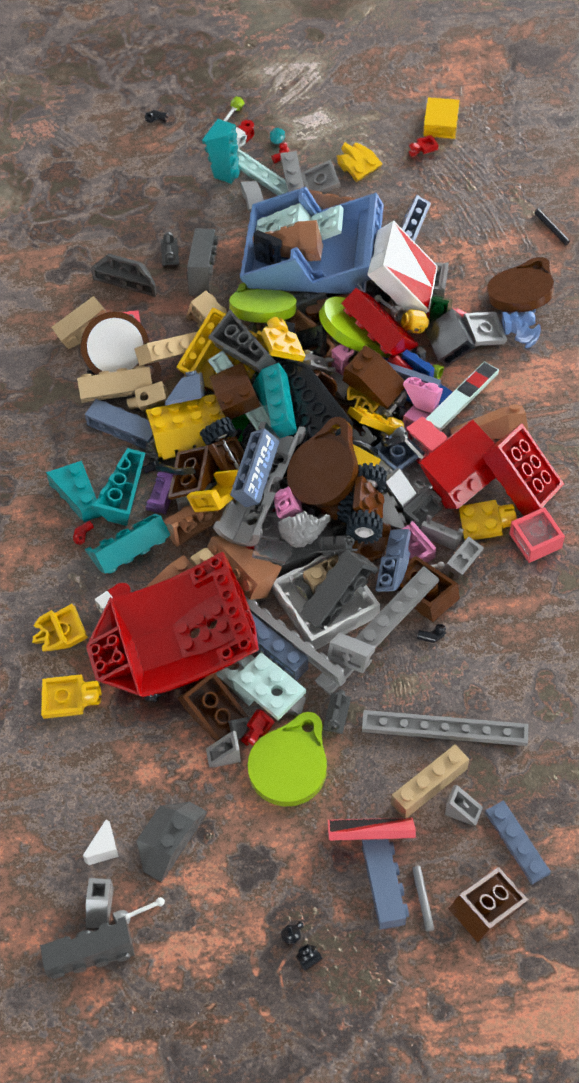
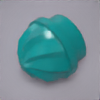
(277, 135)

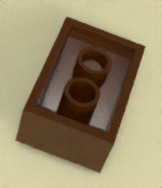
(373, 377)
(234, 391)
(204, 465)
(439, 598)
(211, 706)
(487, 904)

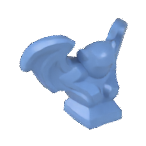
(519, 324)

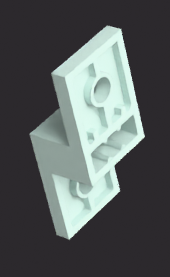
(328, 221)
(257, 679)

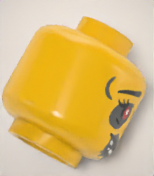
(414, 321)

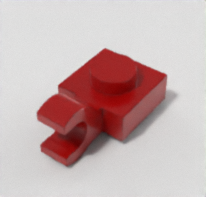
(425, 144)
(259, 726)

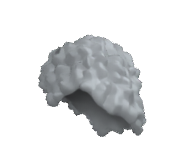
(302, 528)

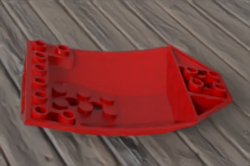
(146, 634)

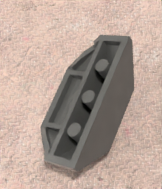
(124, 274)
(167, 837)

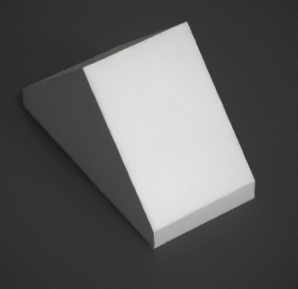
(102, 846)

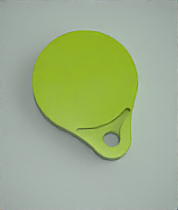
(261, 304)
(344, 328)
(289, 763)

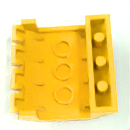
(203, 349)
(180, 423)

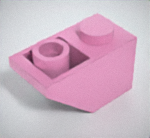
(423, 395)
(286, 503)

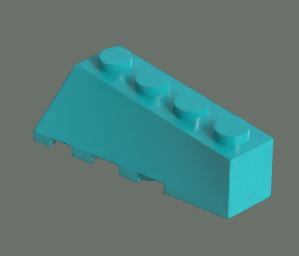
(222, 150)
(275, 396)
(119, 493)
(129, 544)

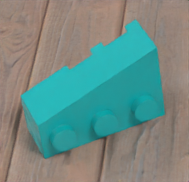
(75, 488)

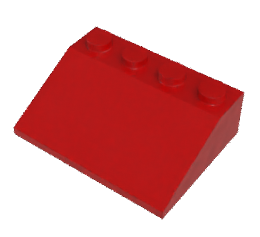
(378, 323)
(457, 465)
(523, 470)

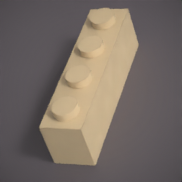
(163, 349)
(113, 384)
(430, 781)

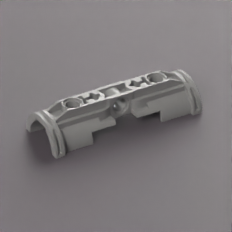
(235, 519)

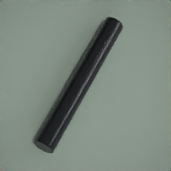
(552, 227)

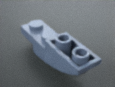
(395, 561)

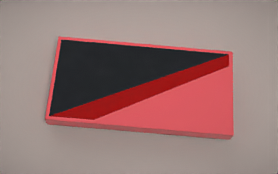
(371, 829)

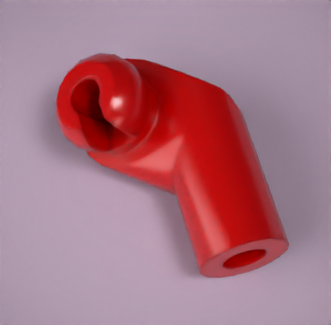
(283, 149)
(80, 532)

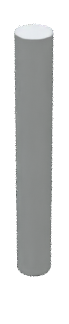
(426, 913)

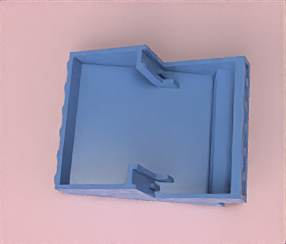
(343, 258)

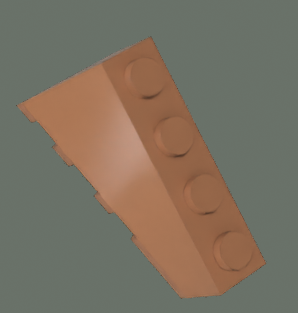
(188, 523)
(253, 574)

